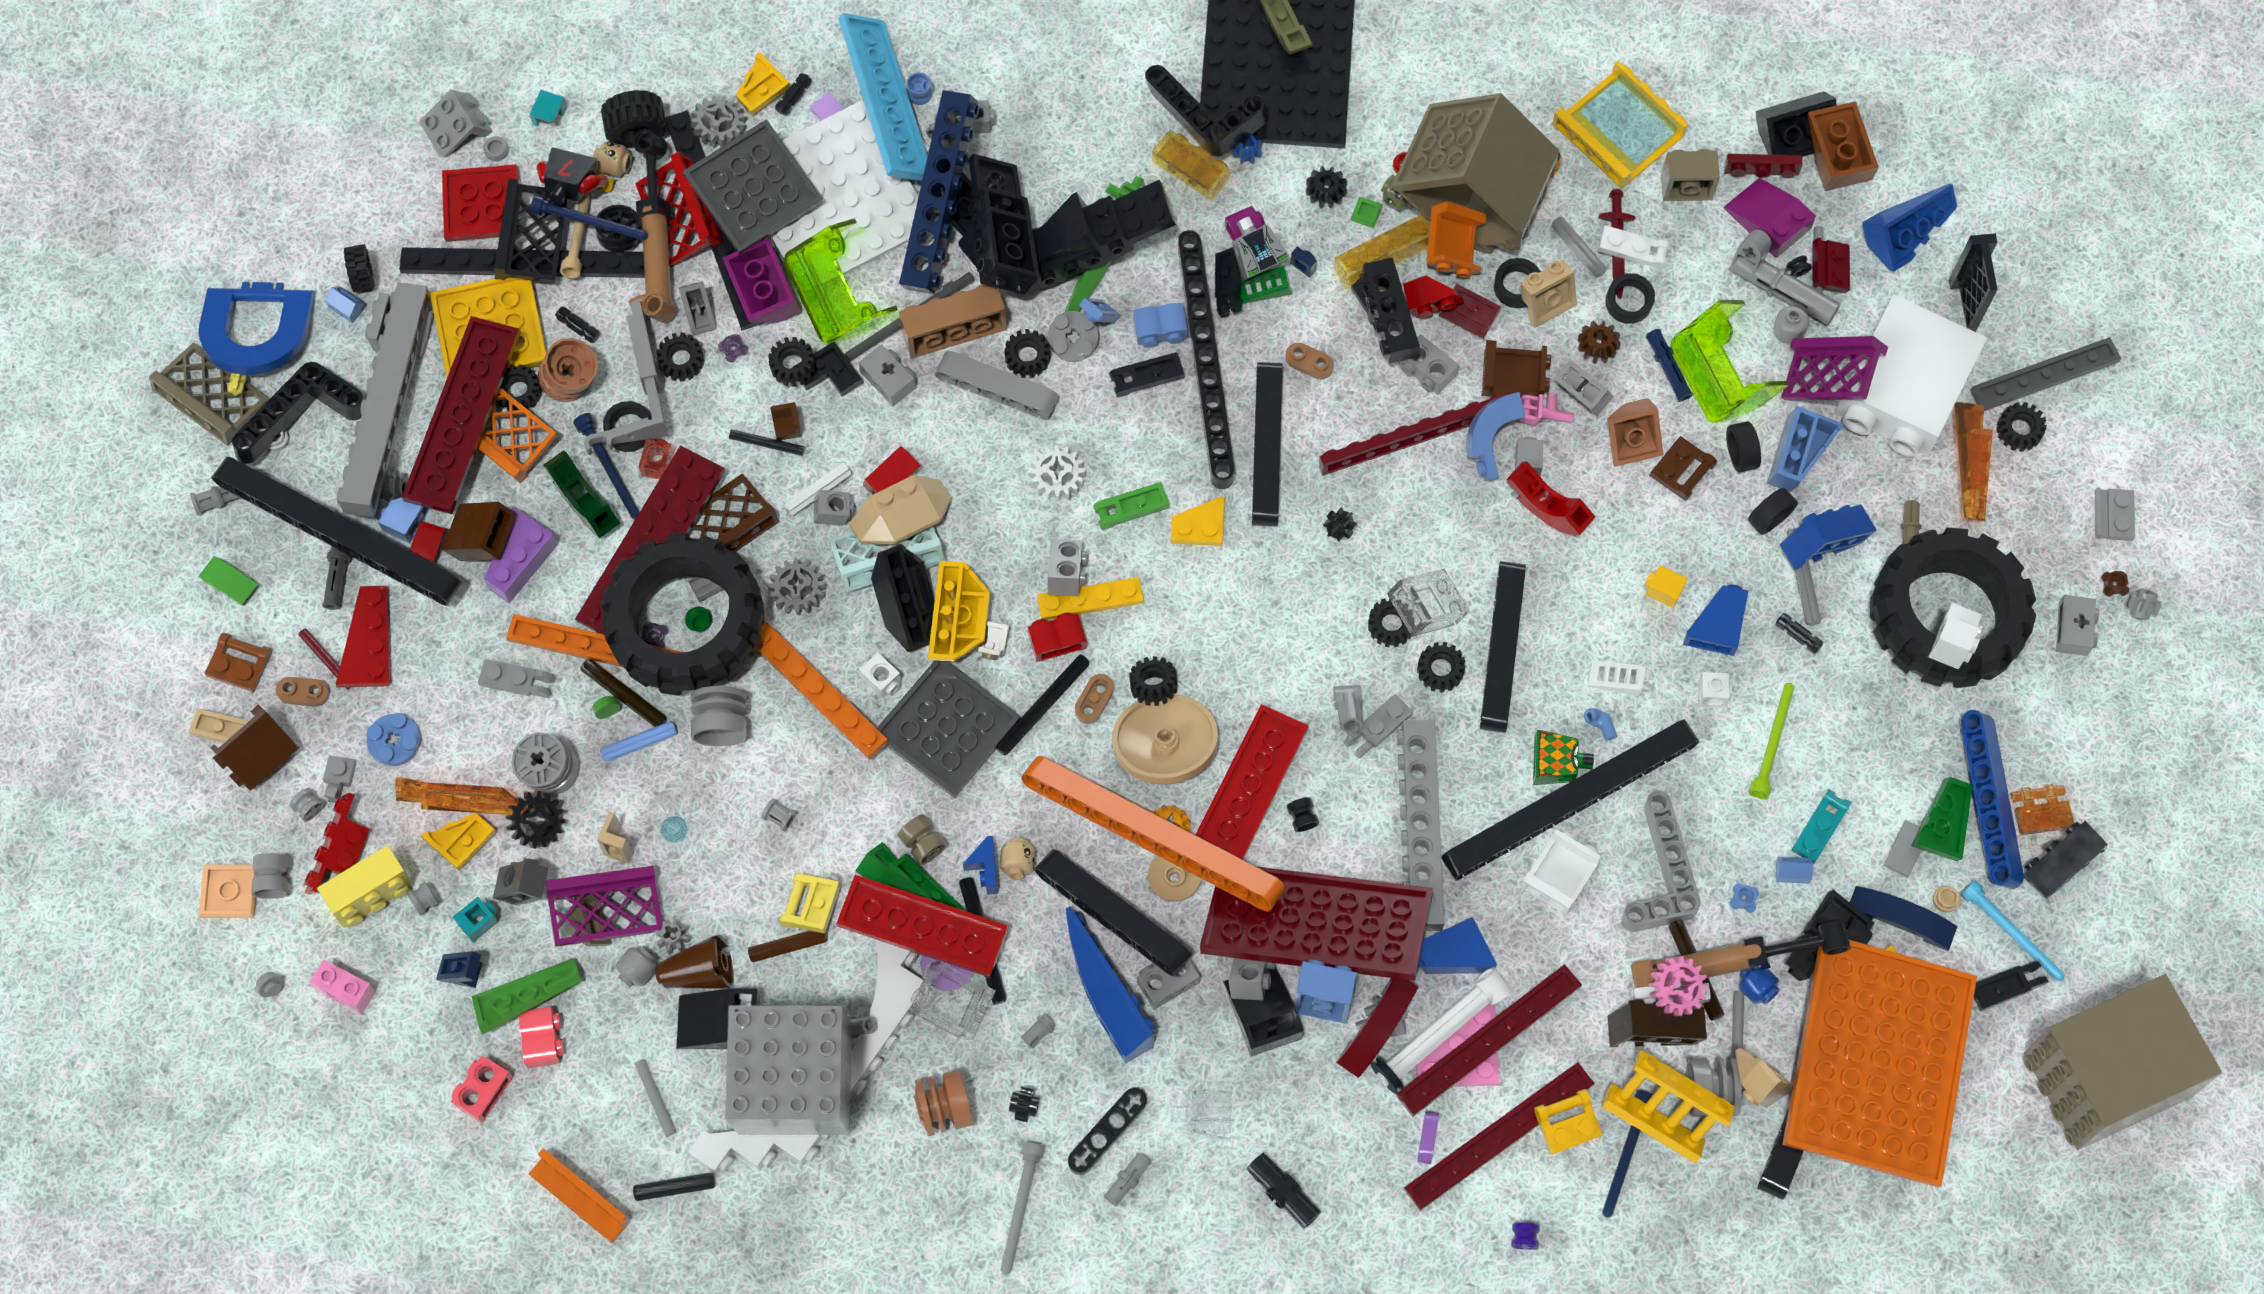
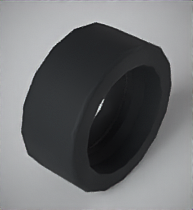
(1512, 265)
(1638, 282)
(619, 410)
(1743, 446)
(1772, 511)

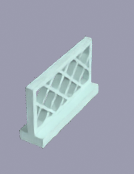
(859, 574)

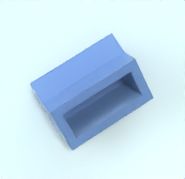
(344, 303)
(1794, 870)

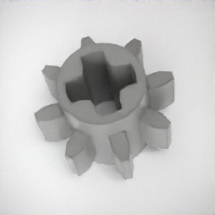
(2144, 604)
(666, 940)

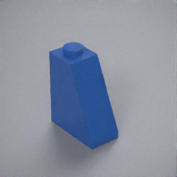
(1720, 622)
(1456, 951)

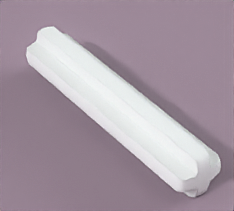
(827, 482)

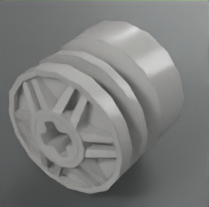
(718, 716)
(556, 772)
(1722, 1081)

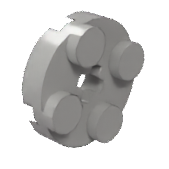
(1063, 325)

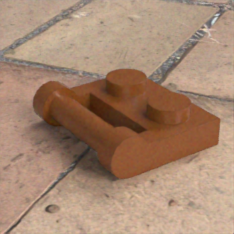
(235, 670)

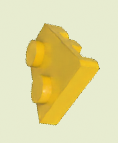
(1199, 524)
(460, 839)

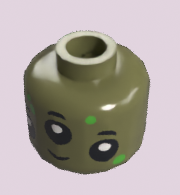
(1392, 197)

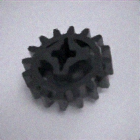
(535, 808)

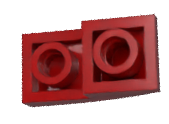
(427, 541)

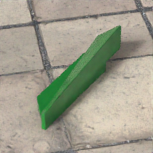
(902, 874)

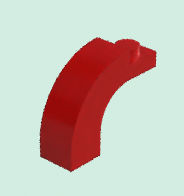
(1554, 509)

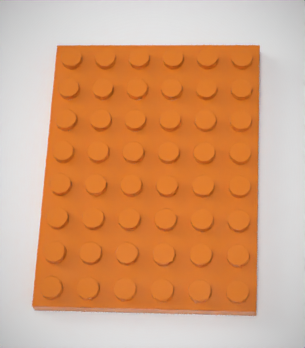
(1881, 1062)

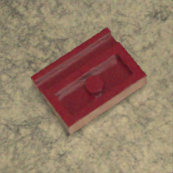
(1831, 265)
(1474, 314)

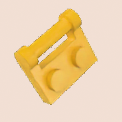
(1570, 1130)

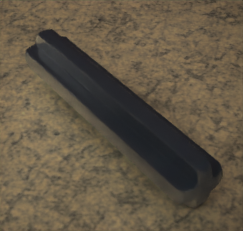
(673, 1186)

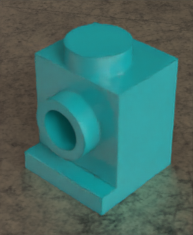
(466, 918)

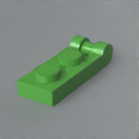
(1131, 505)

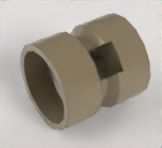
(920, 837)

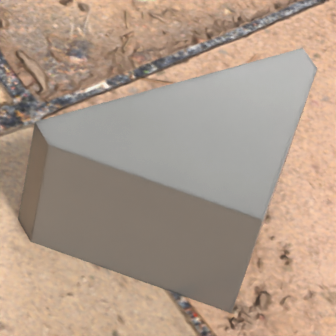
(697, 308)

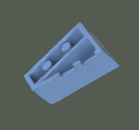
(1800, 446)

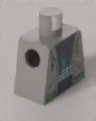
(1257, 249)

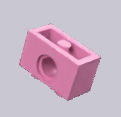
(342, 987)

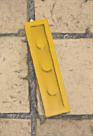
(1092, 598)

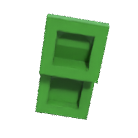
(228, 580)

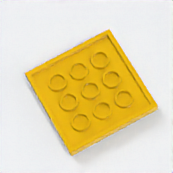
(496, 300)

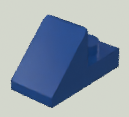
(984, 858)

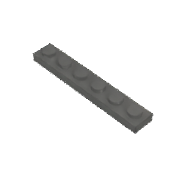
(2046, 374)

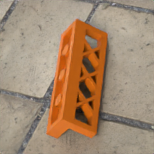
(579, 1196)

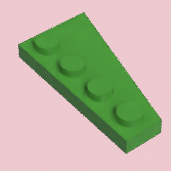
(516, 997)

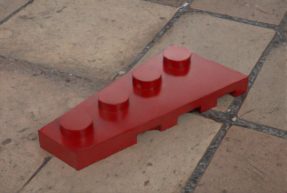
(366, 649)

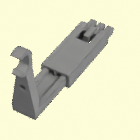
(642, 428)

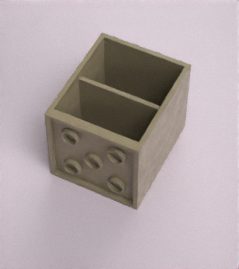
(2121, 1062)

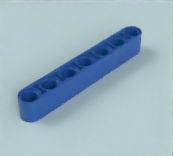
(2000, 808)

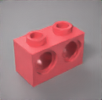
(487, 1092)

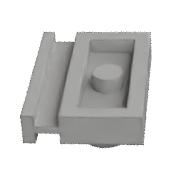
(2114, 514)

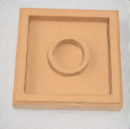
(227, 892)

